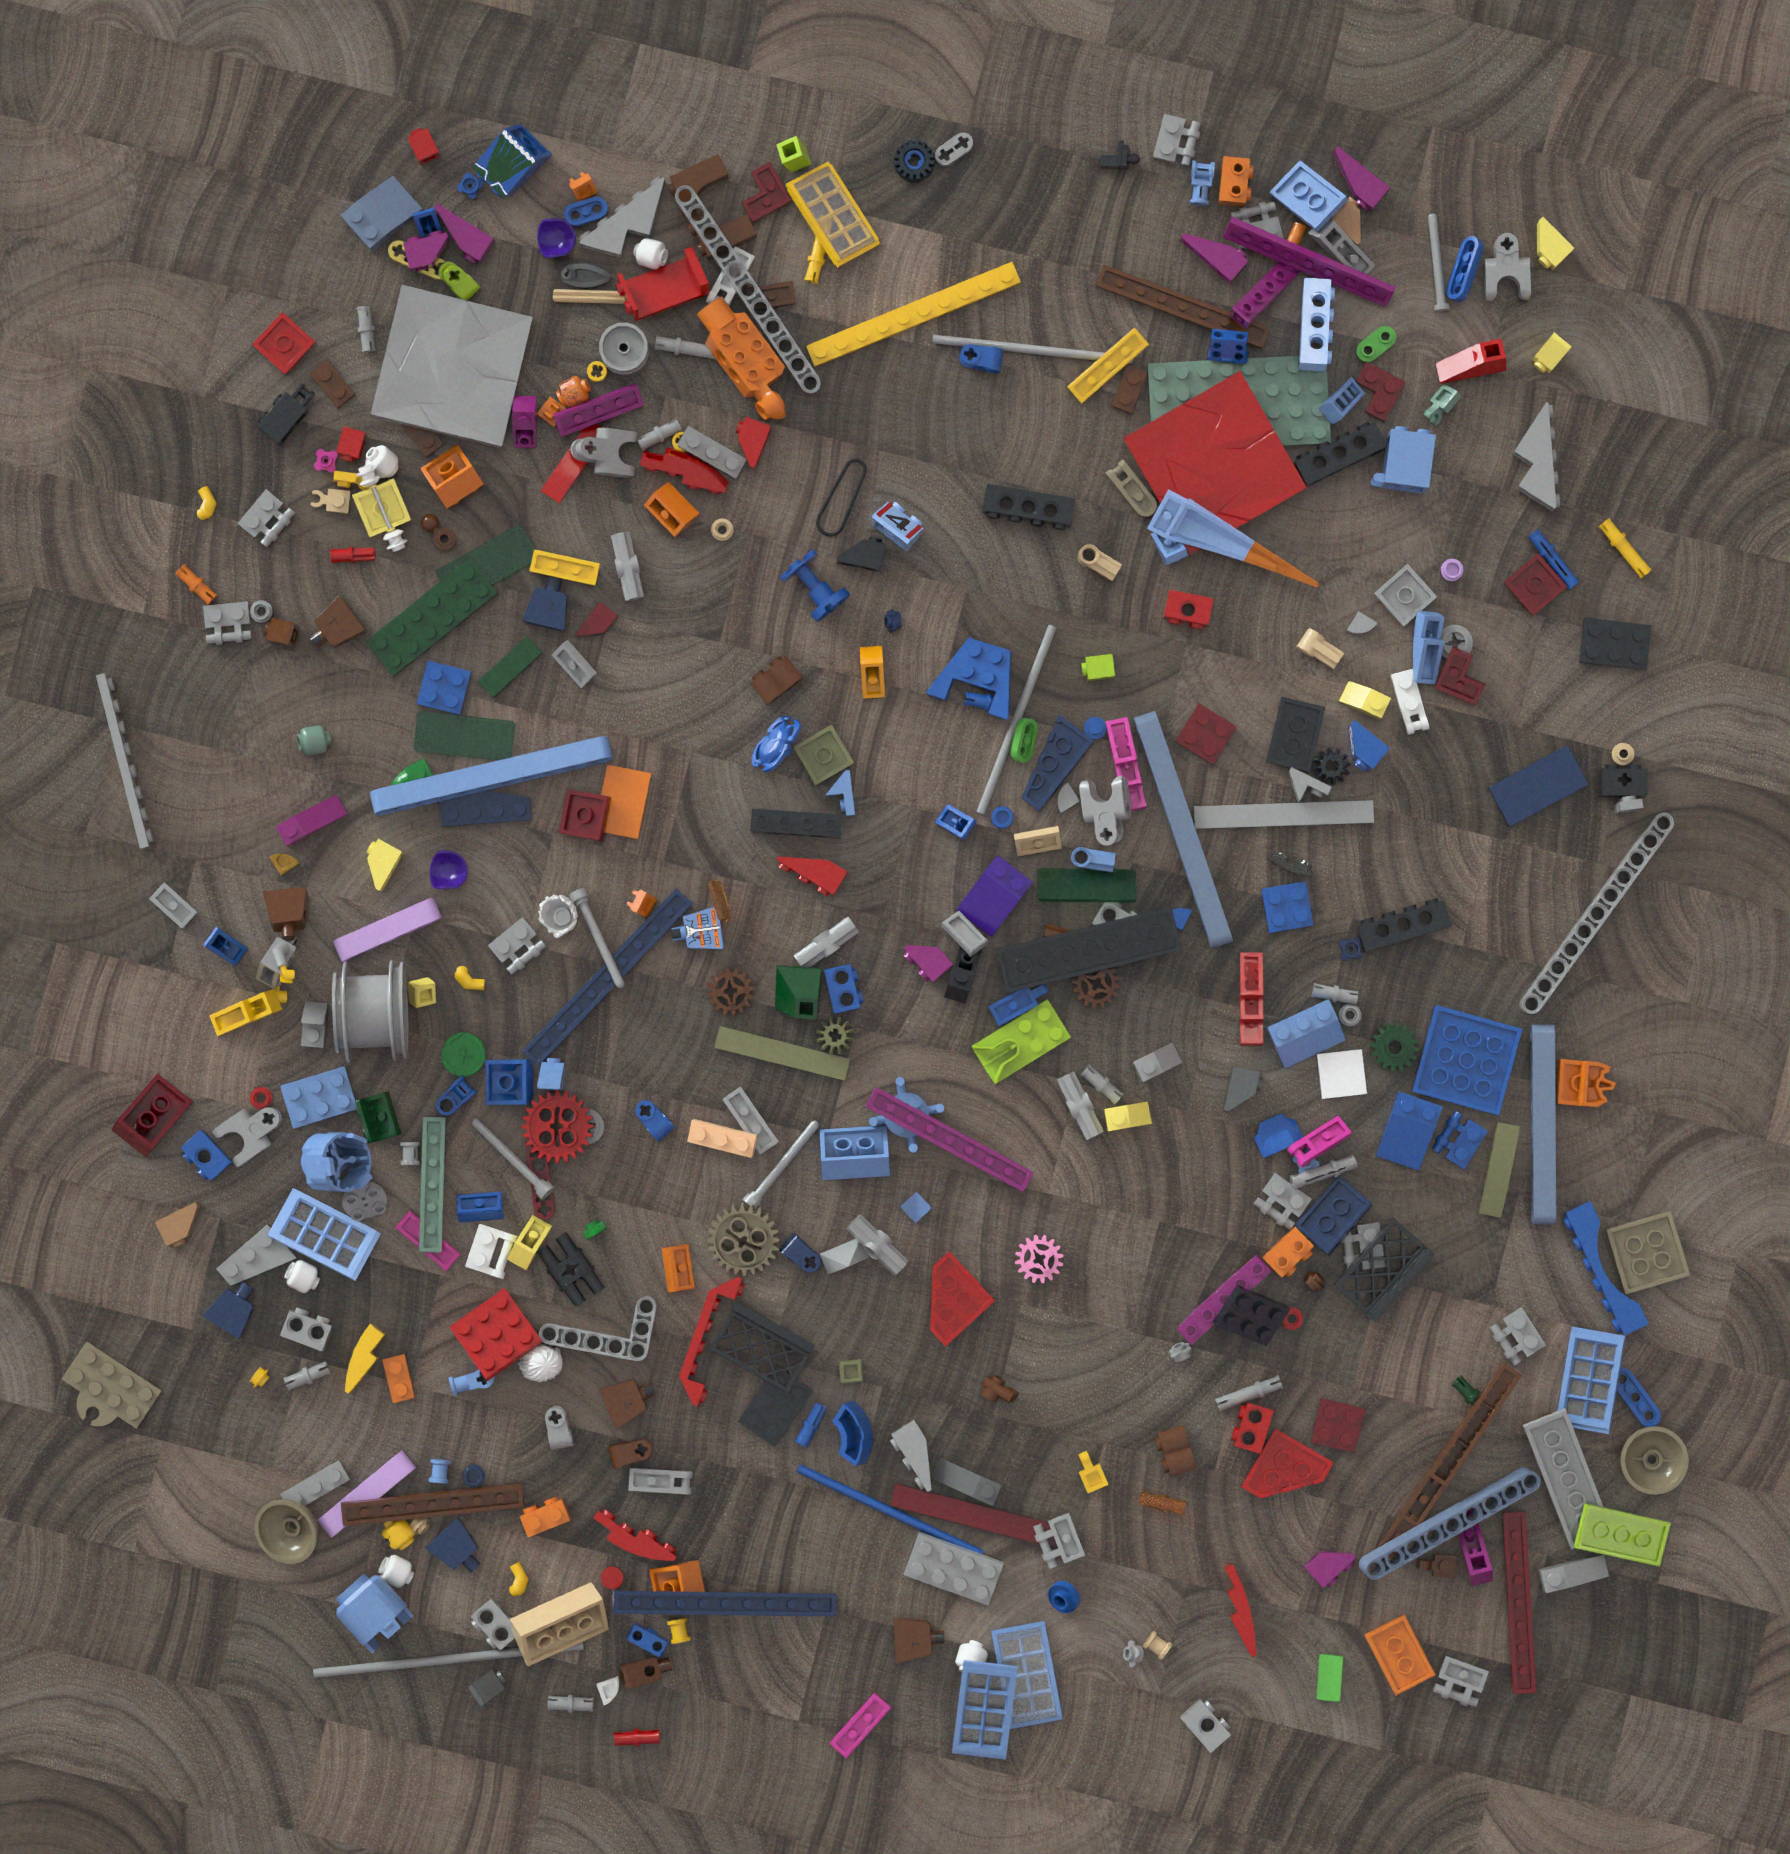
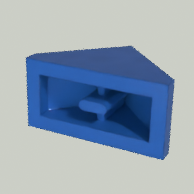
(427, 222)
(956, 822)
(225, 946)

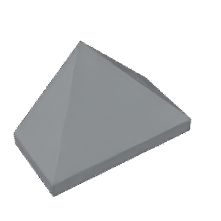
(843, 1256)

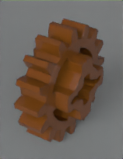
(721, 992)
(1091, 993)

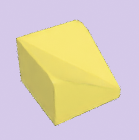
(422, 992)

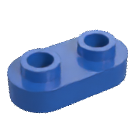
(585, 209)

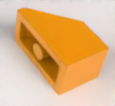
(872, 672)

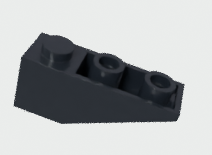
(962, 975)

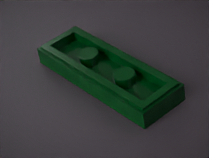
(510, 667)

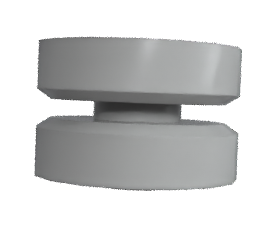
(624, 362)

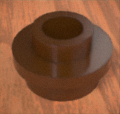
(1315, 1281)

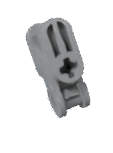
(1506, 265)
(605, 451)
(1106, 814)
(253, 1131)

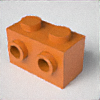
(1234, 181)
(671, 509)
(1288, 1252)
(546, 1517)

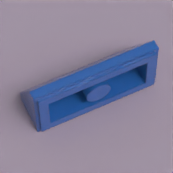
(479, 1207)

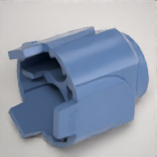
(329, 1155)
(371, 1608)

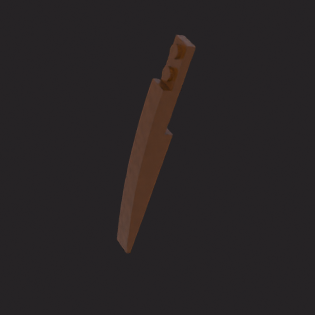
(1454, 1453)

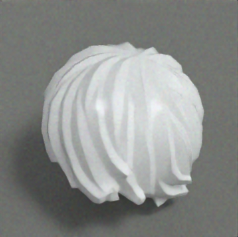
(558, 915)
(541, 1363)

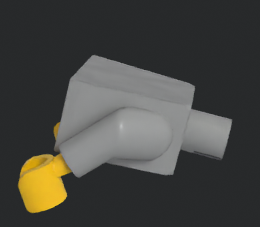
(274, 966)

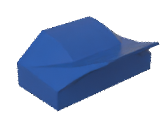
(1277, 1134)

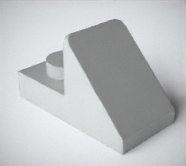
(1301, 781)
(314, 1024)

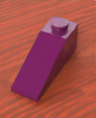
(1362, 184)
(469, 239)
(1219, 257)
(311, 821)
(1475, 1555)

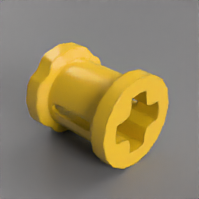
(679, 1630)

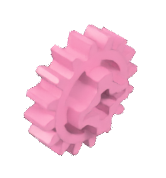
(1030, 1264)

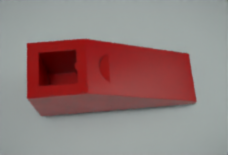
(1473, 362)
(819, 872)

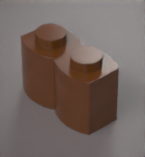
(776, 680)
(1175, 1450)

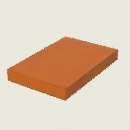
(628, 799)
(1399, 1654)

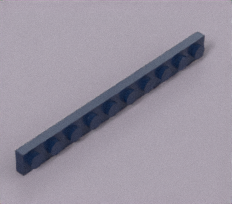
(602, 982)
(723, 1603)

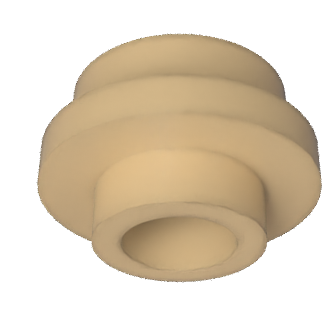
(722, 522)
(1616, 757)
(420, 1525)

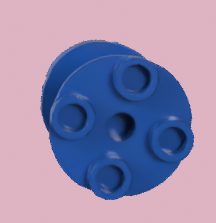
(819, 592)

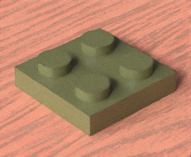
(823, 755)

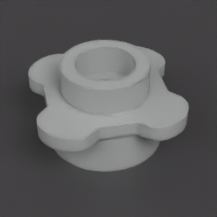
(1180, 1351)
(1133, 1653)

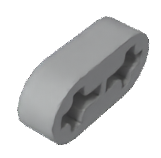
(956, 154)

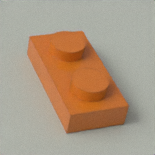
(398, 1378)

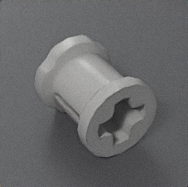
(410, 1153)

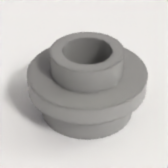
(254, 611)
(1349, 1022)

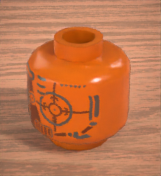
(573, 391)

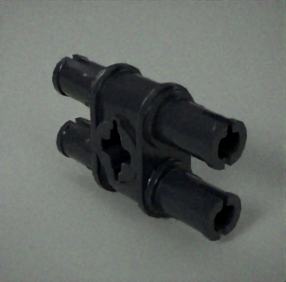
(573, 1257)

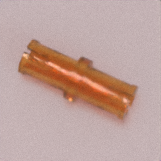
(1162, 1502)

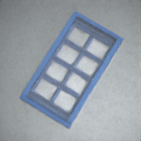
(1591, 1378)
(1035, 1688)
(984, 1709)

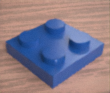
(444, 688)
(1287, 907)

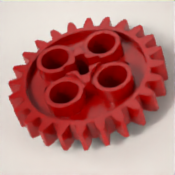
(537, 1127)

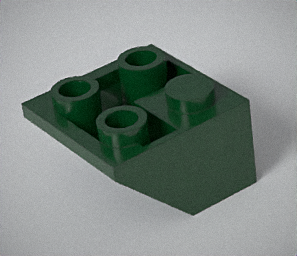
(798, 991)

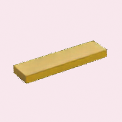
(1108, 365)

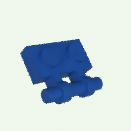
(1466, 1142)

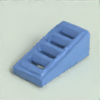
(1333, 410)

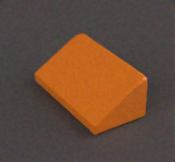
(678, 1268)

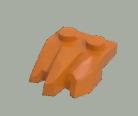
(1581, 1083)

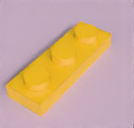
(564, 567)

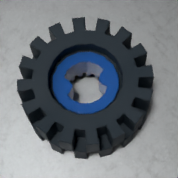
(904, 155)

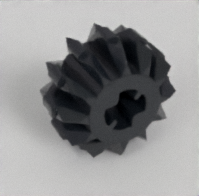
(1331, 774)

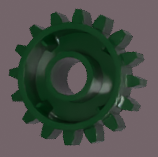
(1406, 1047)

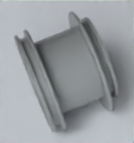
(371, 1011)

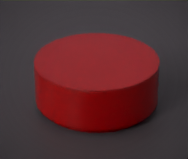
(612, 1577)

